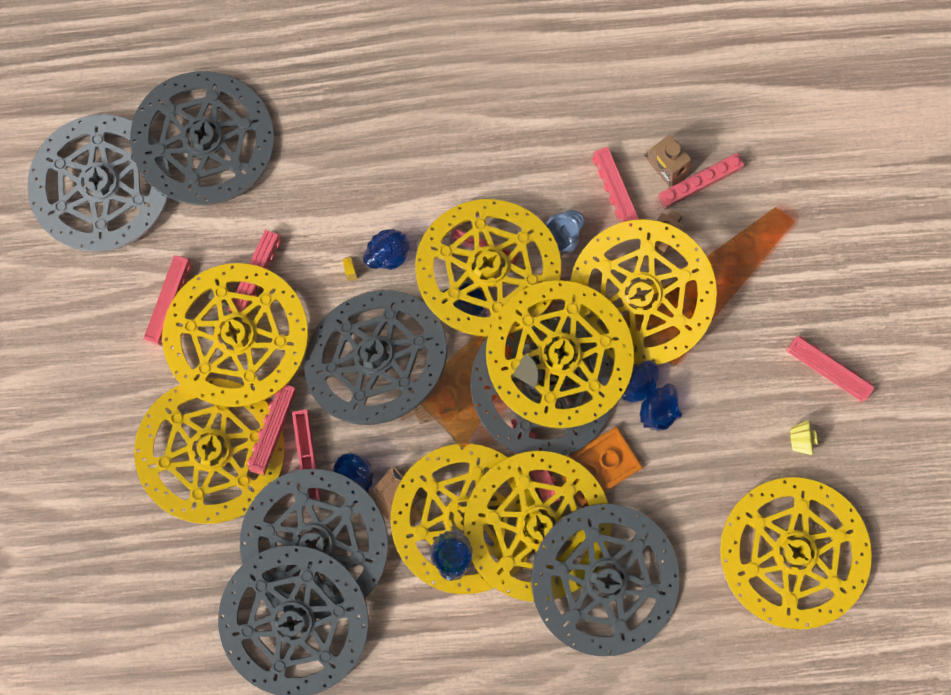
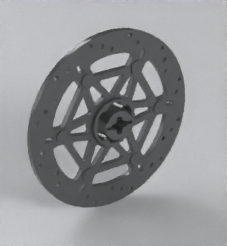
(207, 147)
(375, 357)
(501, 428)
(346, 511)
(592, 534)
(300, 611)

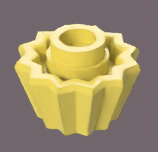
(803, 438)

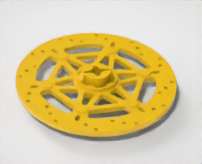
(647, 247)
(486, 255)
(225, 329)
(593, 386)
(176, 418)
(431, 486)
(567, 490)
(789, 599)

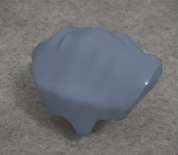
(566, 230)

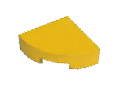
(349, 268)

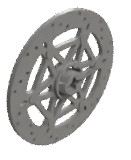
(91, 176)

